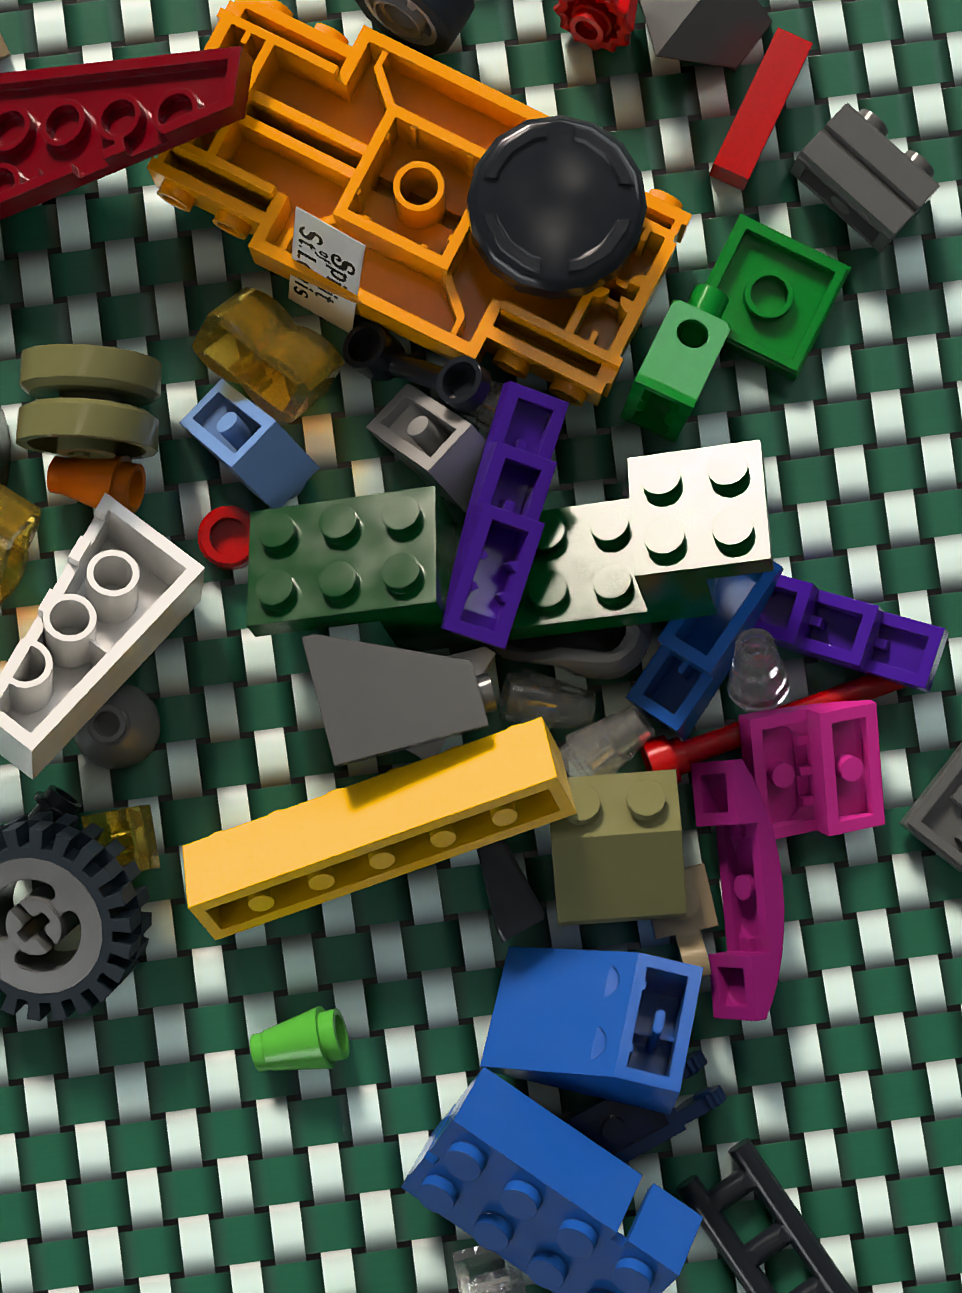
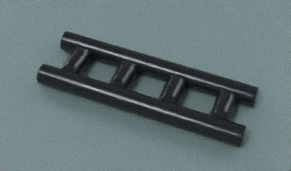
(788, 1226)

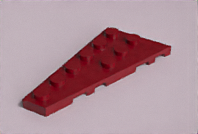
(103, 116)

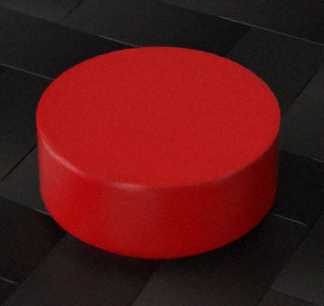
(225, 537)

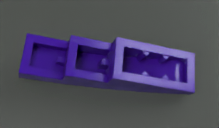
(504, 515)
(853, 634)

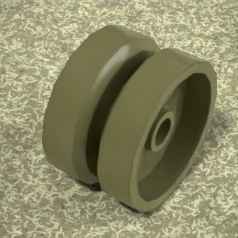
(88, 401)

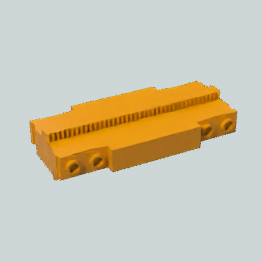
(388, 157)

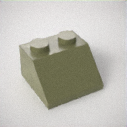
(620, 850)

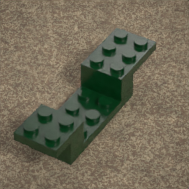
(593, 569)

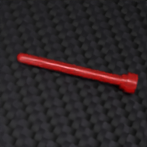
(673, 754)

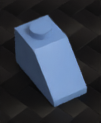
(250, 445)

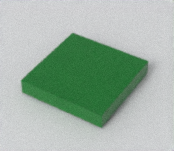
(775, 295)

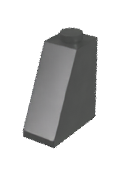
(392, 697)

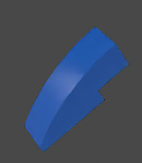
(699, 653)

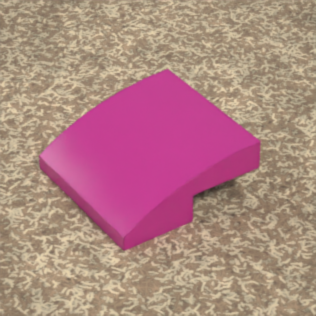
(816, 766)

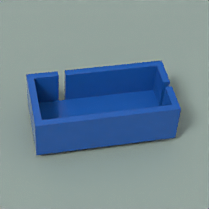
(548, 1196)

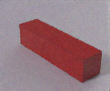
(760, 109)

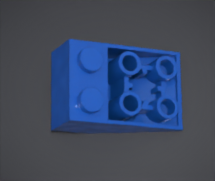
(595, 1023)

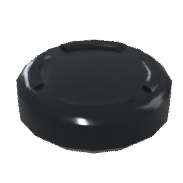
(556, 207)

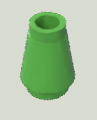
(302, 1042)

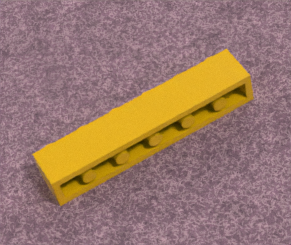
(377, 829)

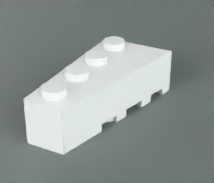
(92, 632)

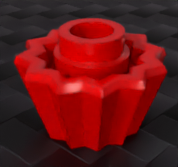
(598, 22)

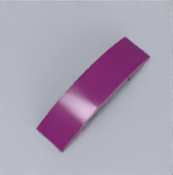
(751, 888)

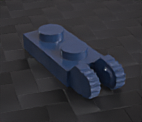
(633, 1130)

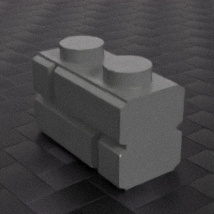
(865, 175)

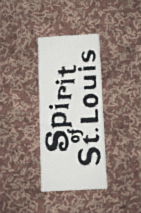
(332, 256)

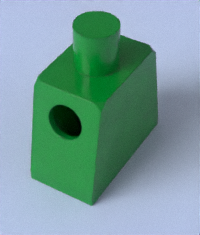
(678, 363)

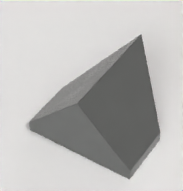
(705, 29)

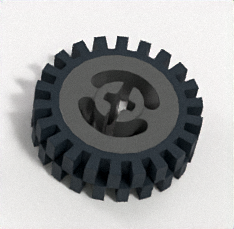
(78, 887)

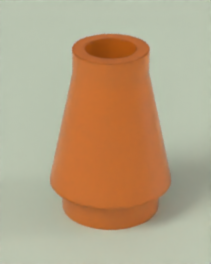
(90, 478)

